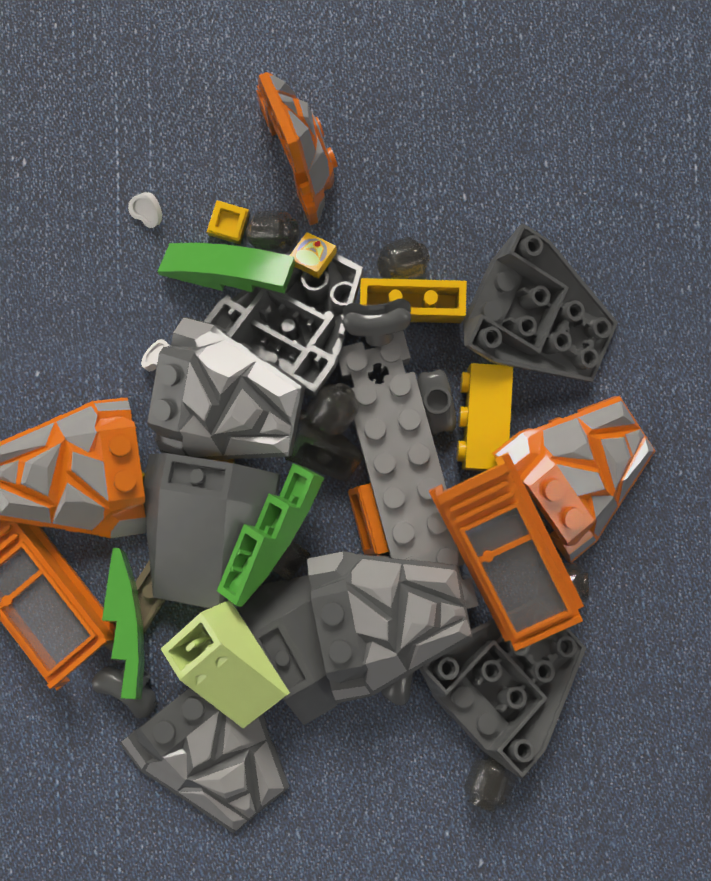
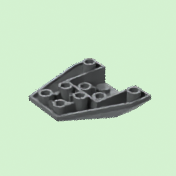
(537, 312)
(195, 521)
(286, 630)
(506, 696)

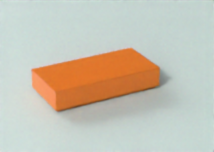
(367, 520)

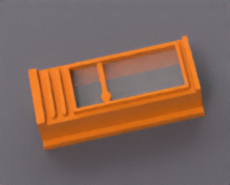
(509, 554)
(47, 604)

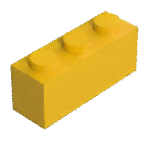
(429, 299)
(485, 414)

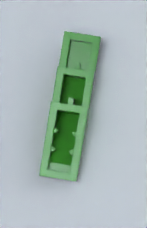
(227, 265)
(265, 543)
(124, 609)

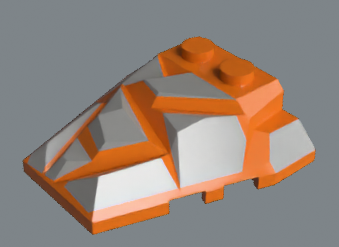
(301, 140)
(581, 469)
(76, 473)

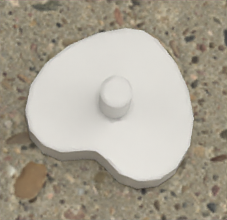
(146, 208)
(150, 358)

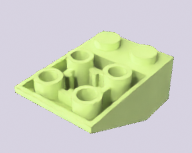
(225, 664)

